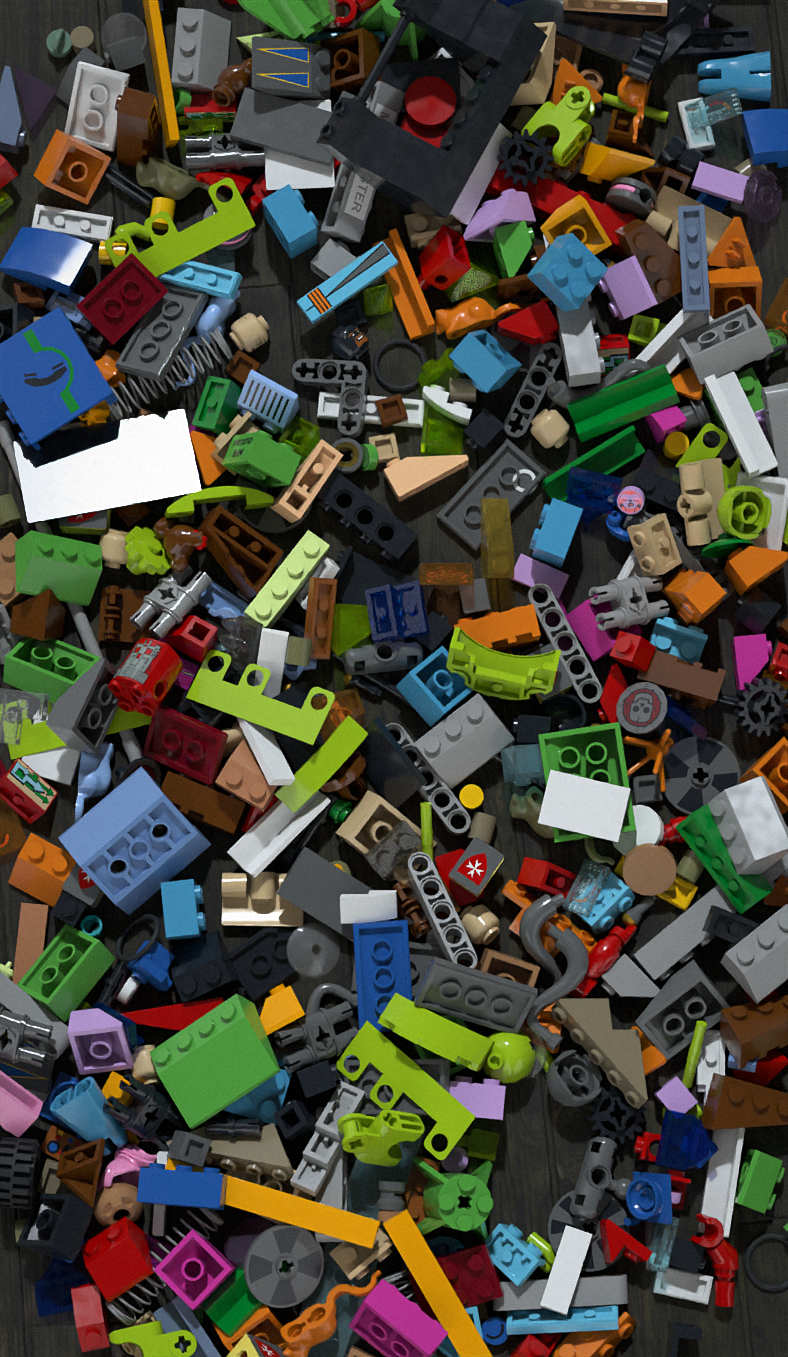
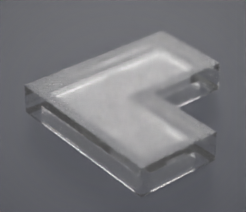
(16, 706)

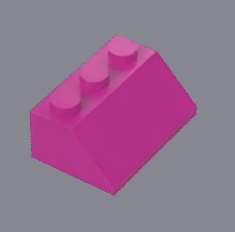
(396, 1324)

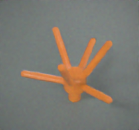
(656, 751)

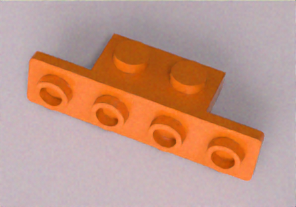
(520, 895)
(595, 1342)

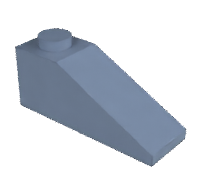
(11, 122)

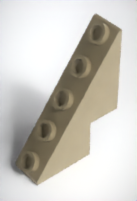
(613, 1050)
(250, 1153)

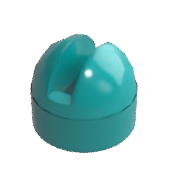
(88, 922)

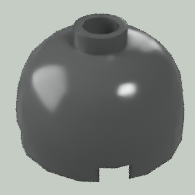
(573, 1079)

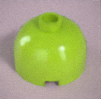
(744, 511)
(509, 1057)

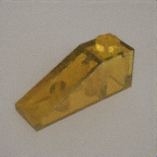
(496, 539)

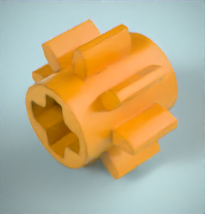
(97, 414)

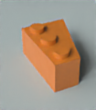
(693, 595)
(505, 629)

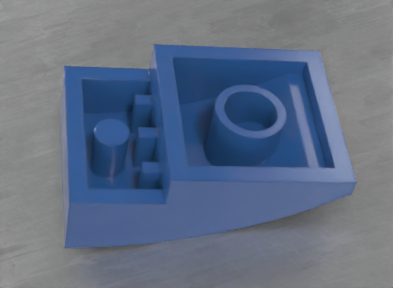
(766, 136)
(47, 259)

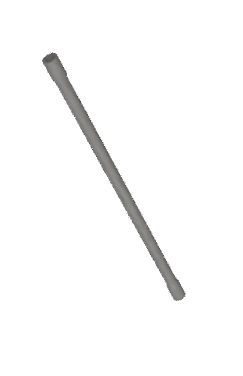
(130, 741)

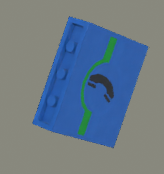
(49, 377)

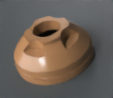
(114, 1198)

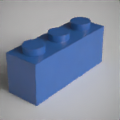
(182, 1187)

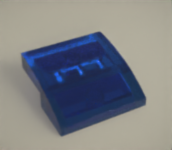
(397, 611)

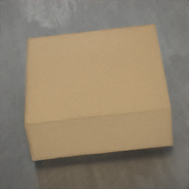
(386, 447)

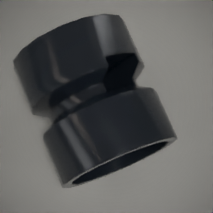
(680, 158)

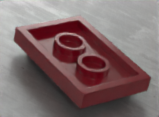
(121, 299)
(185, 744)
(469, 1273)

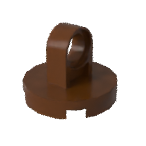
(348, 773)

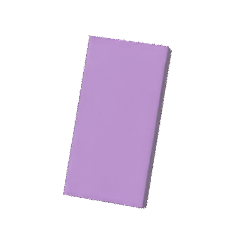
(720, 182)
(531, 572)

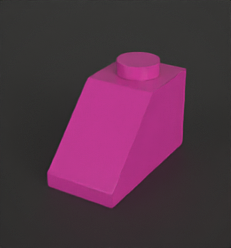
(666, 422)
(749, 657)

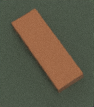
(30, 938)

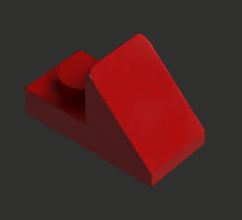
(615, 1239)

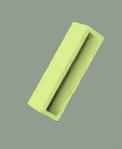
(287, 580)

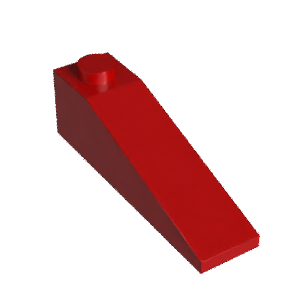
(174, 1016)

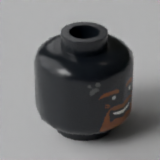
(350, 343)

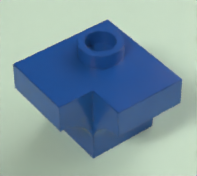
(153, 967)

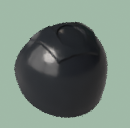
(566, 710)

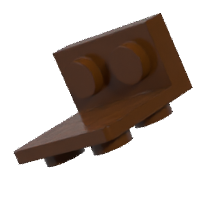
(519, 285)

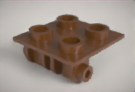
(115, 611)
(412, 911)

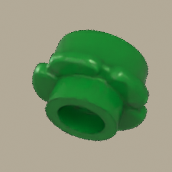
(340, 810)

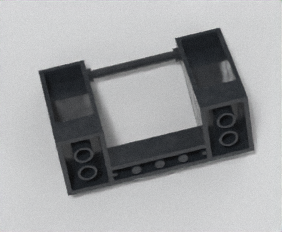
(405, 169)

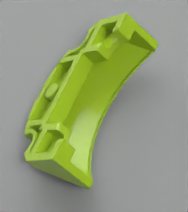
(501, 673)
(435, 1033)

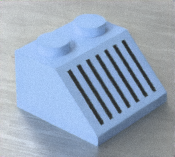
(268, 403)

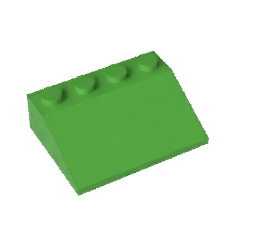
(590, 754)
(215, 1060)

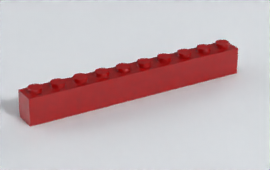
(544, 197)

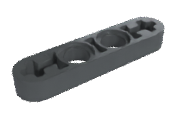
(534, 391)
(693, 558)

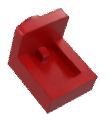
(779, 663)

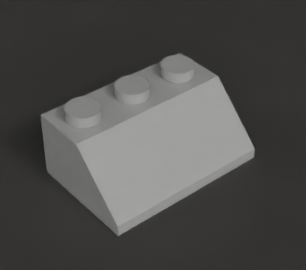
(199, 50)
(726, 343)
(464, 741)
(750, 825)
(761, 957)

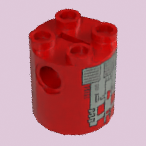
(146, 676)

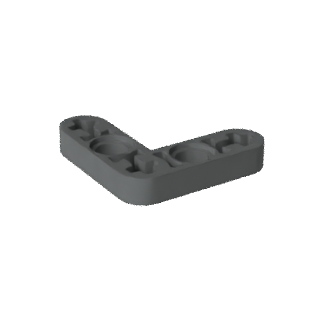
(348, 387)

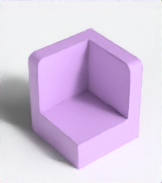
(675, 1096)

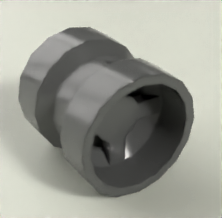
(391, 1195)

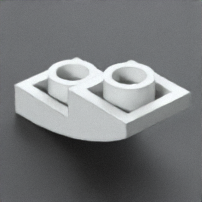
(438, 399)
(369, 907)

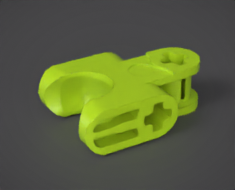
(565, 121)
(377, 1138)
(153, 1341)

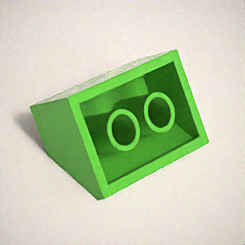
(57, 563)
(46, 666)
(66, 971)

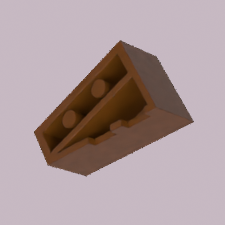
(136, 126)
(655, 257)
(240, 550)
(683, 680)
(204, 802)
(755, 1028)
(742, 1105)

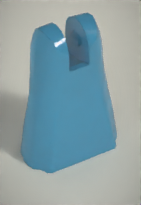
(746, 73)
(84, 1114)

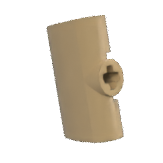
(665, 219)
(701, 490)
(255, 901)

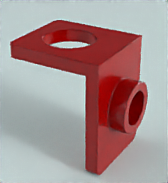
(642, 1145)
(680, 1183)

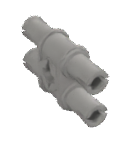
(170, 601)
(628, 602)

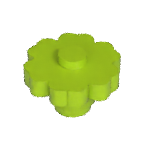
(145, 552)

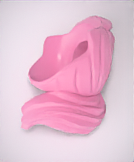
(125, 1166)

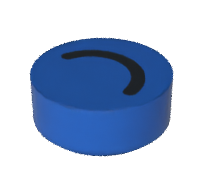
(494, 1330)

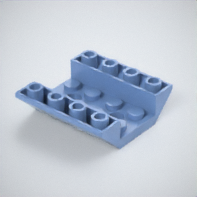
(122, 830)

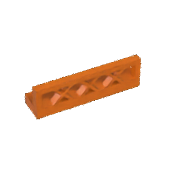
(407, 291)

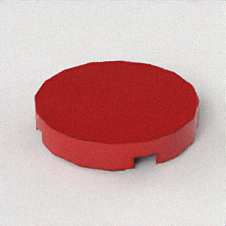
(430, 102)

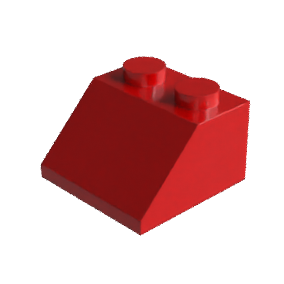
(118, 1258)

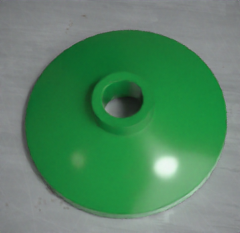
(725, 546)

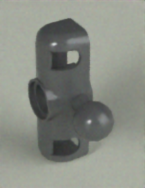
(395, 651)
(601, 1164)

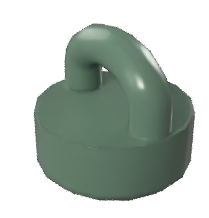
(59, 43)

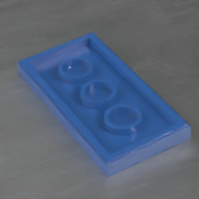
(380, 967)

